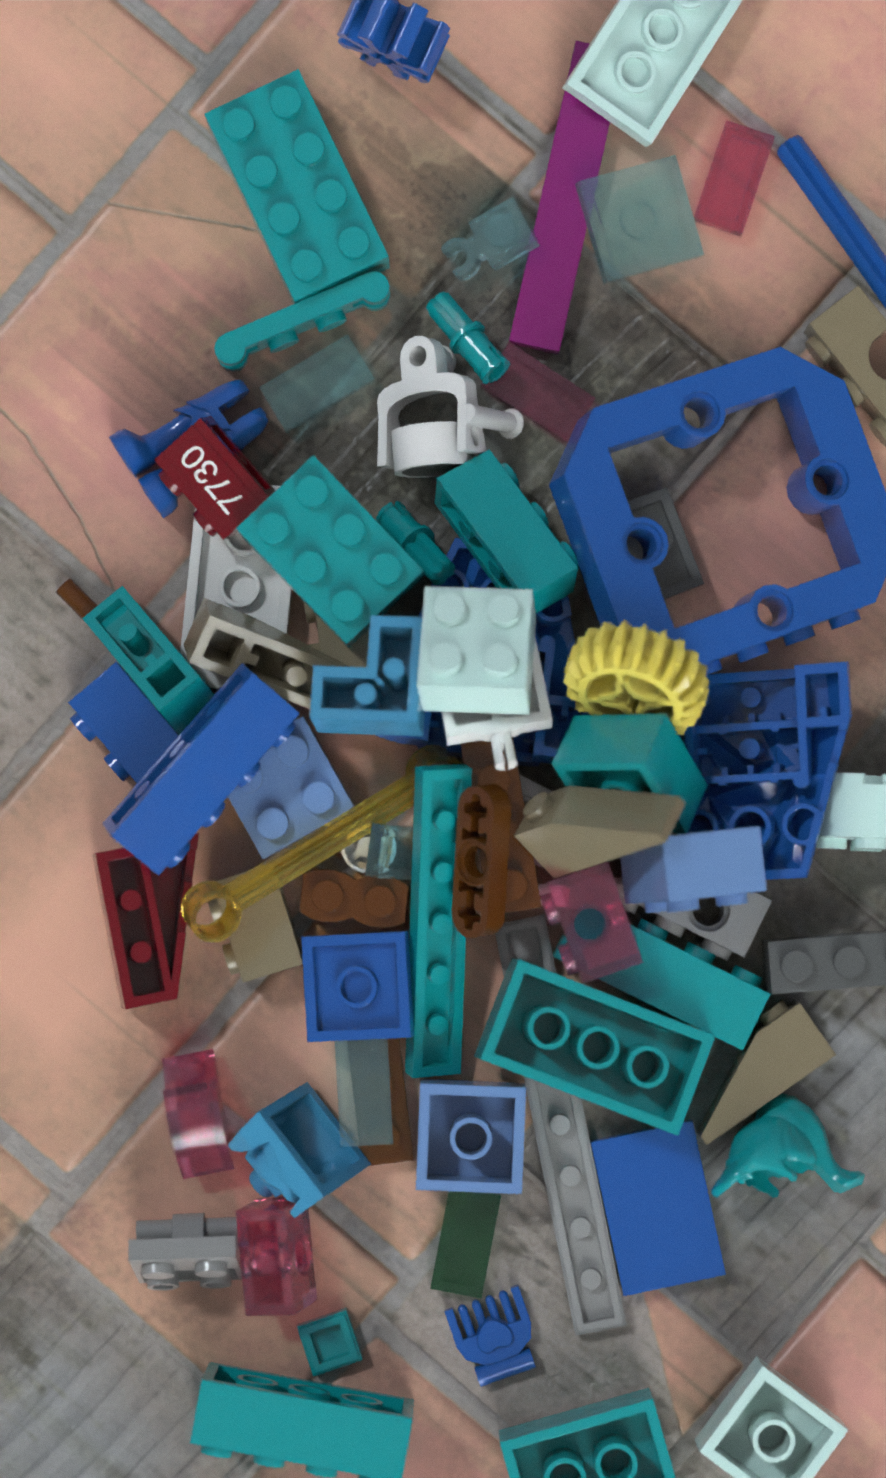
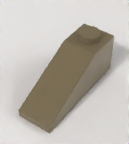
(227, 638)
(594, 825)
(773, 1060)

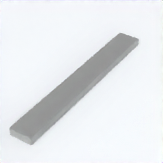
(568, 1167)

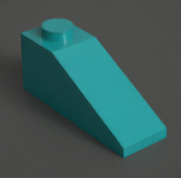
(149, 658)

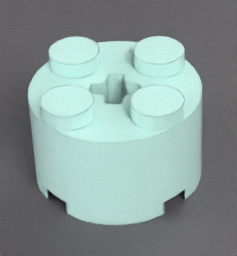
(855, 814)

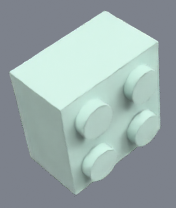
(477, 650)
(769, 1428)

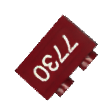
(213, 477)

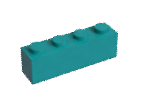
(684, 982)

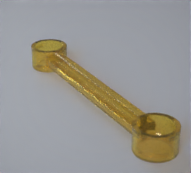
(306, 852)

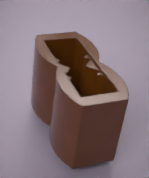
(337, 896)

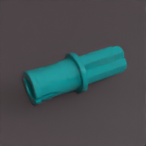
(467, 338)
(416, 541)

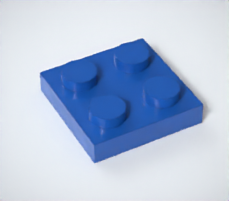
(358, 986)

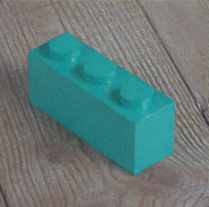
(506, 530)

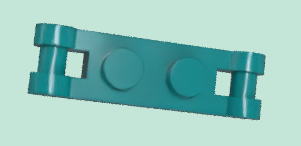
(282, 327)

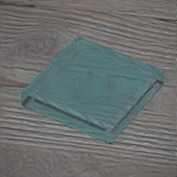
(639, 219)

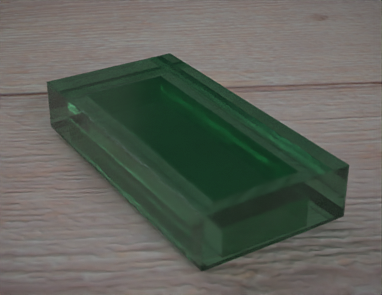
(465, 1243)

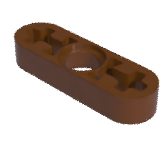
(492, 897)

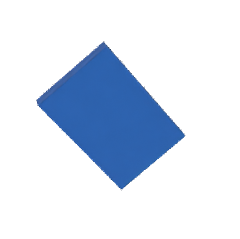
(657, 1208)

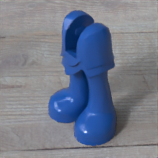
(140, 451)

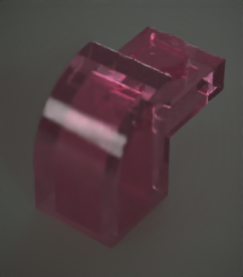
(196, 1114)

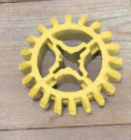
(636, 673)

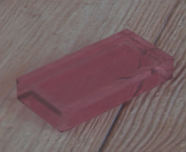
(733, 178)
(540, 393)

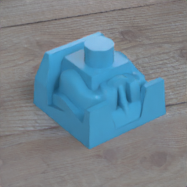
(297, 1150)

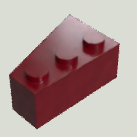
(144, 923)

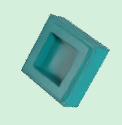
(329, 1342)

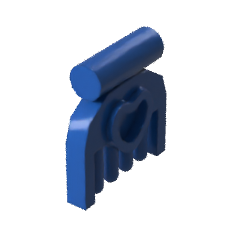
(496, 1342)

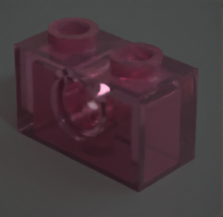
(614, 946)
(275, 1258)

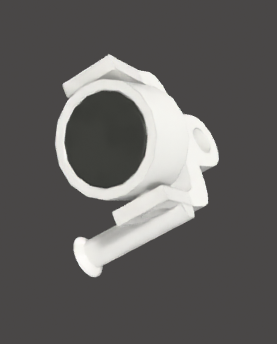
(437, 446)

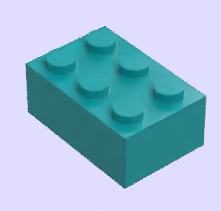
(330, 551)
(592, 1441)

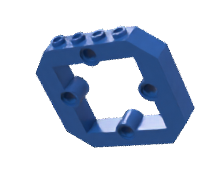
(827, 445)

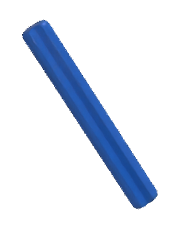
(836, 212)

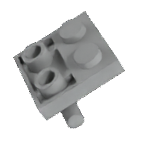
(185, 1251)

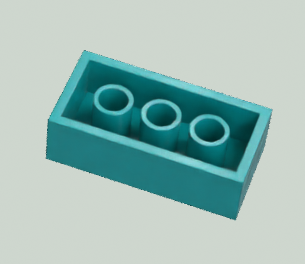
(297, 187)
(594, 1046)
(301, 1423)

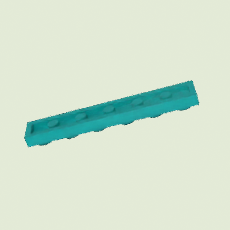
(434, 941)

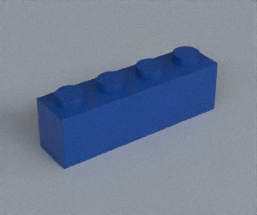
(201, 770)

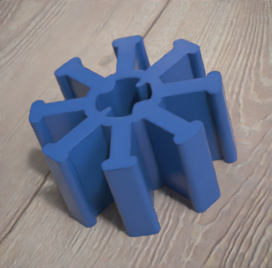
(395, 37)

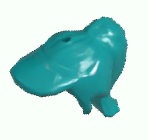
(780, 1144)

